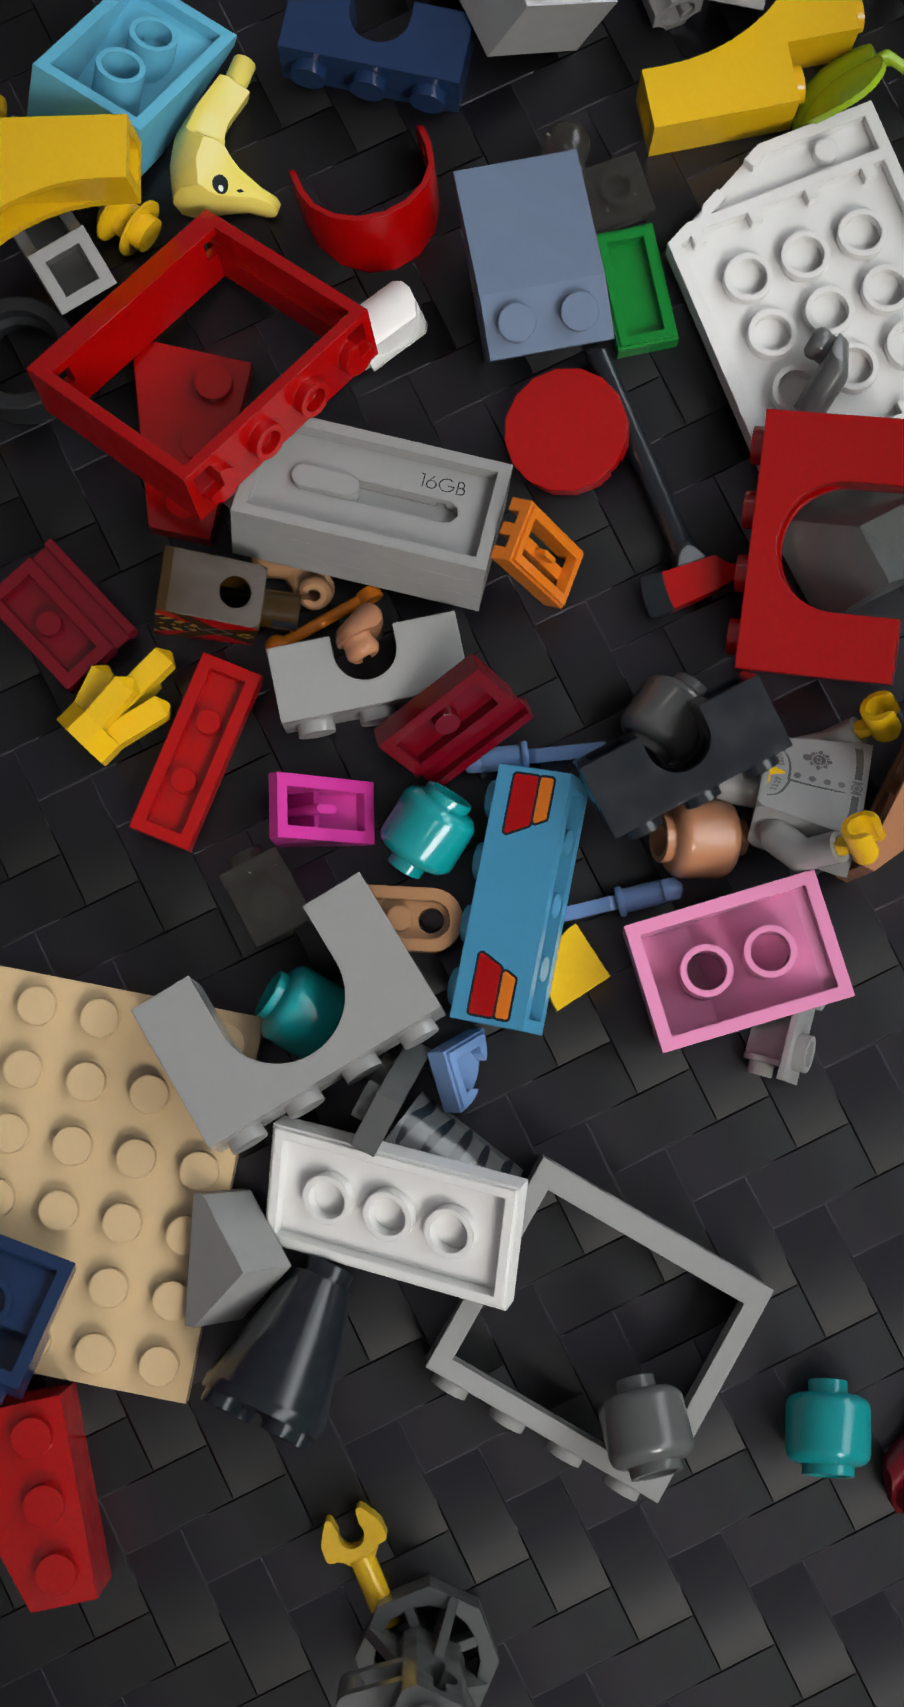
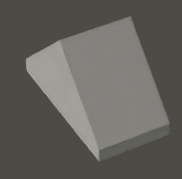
(230, 1257)

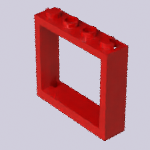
(155, 299)

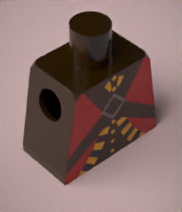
(193, 592)

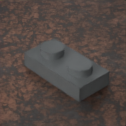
(385, 1096)

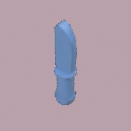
(521, 756)
(629, 899)

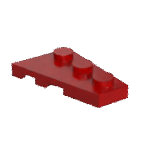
(181, 407)

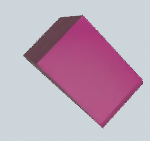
(320, 811)

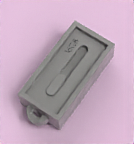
(375, 512)

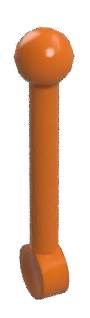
(367, 595)

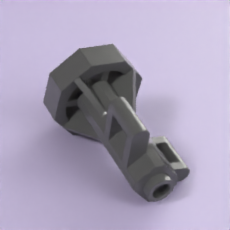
(422, 1663)

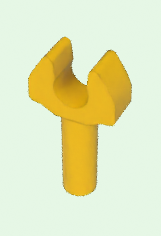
(360, 1554)

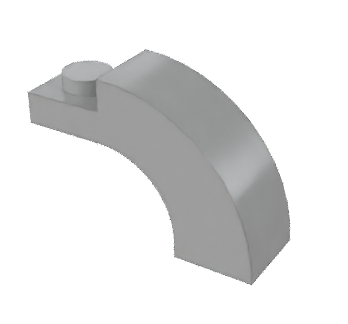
(65, 261)

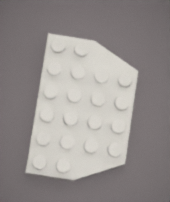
(795, 246)

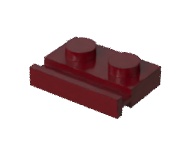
(62, 616)
(453, 722)

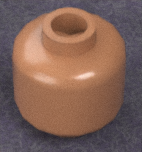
(700, 840)

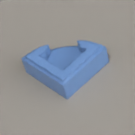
(456, 1068)

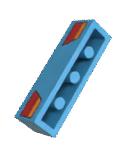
(518, 899)

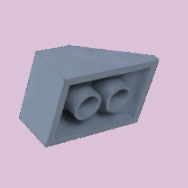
(533, 256)

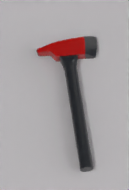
(692, 572)

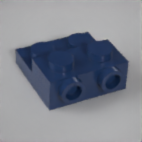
(29, 1300)

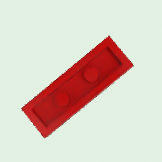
(196, 752)

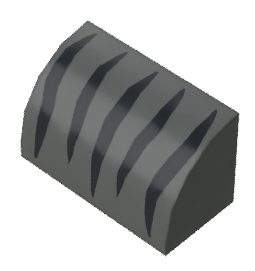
(442, 1134)

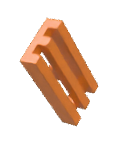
(519, 543)

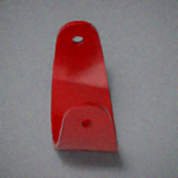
(381, 238)

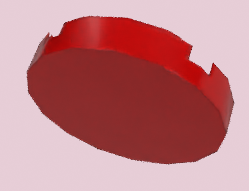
(567, 431)

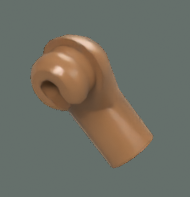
(315, 588)

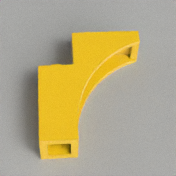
(748, 82)
(65, 166)

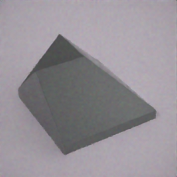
(846, 549)

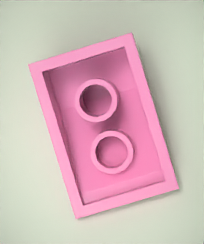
(737, 961)

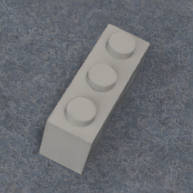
(318, 694)

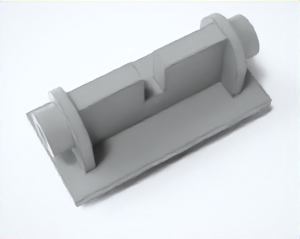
(783, 1045)

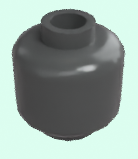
(663, 717)
(646, 1428)

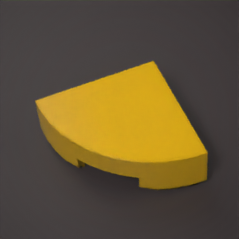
(575, 969)

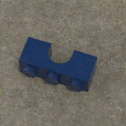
(418, 67)

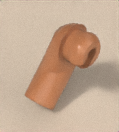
(361, 633)

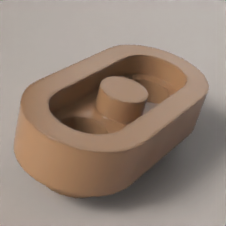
(405, 906)

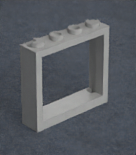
(564, 1438)

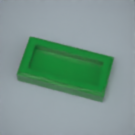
(637, 291)

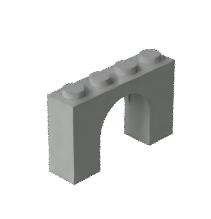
(238, 1095)

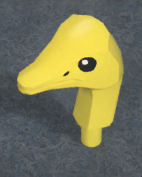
(200, 165)

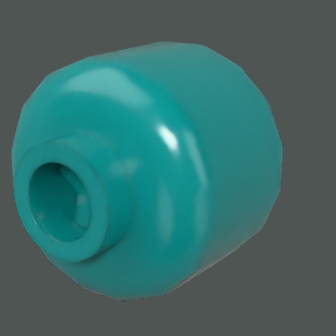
(427, 830)
(300, 1010)
(828, 1429)

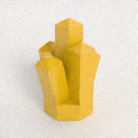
(119, 709)

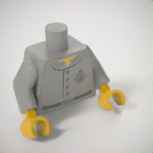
(814, 799)

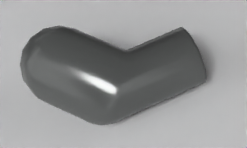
(831, 374)

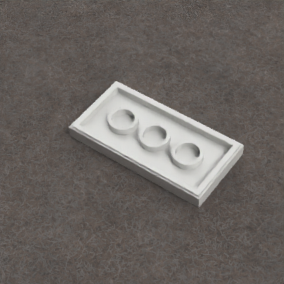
(396, 1212)

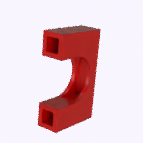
(798, 462)

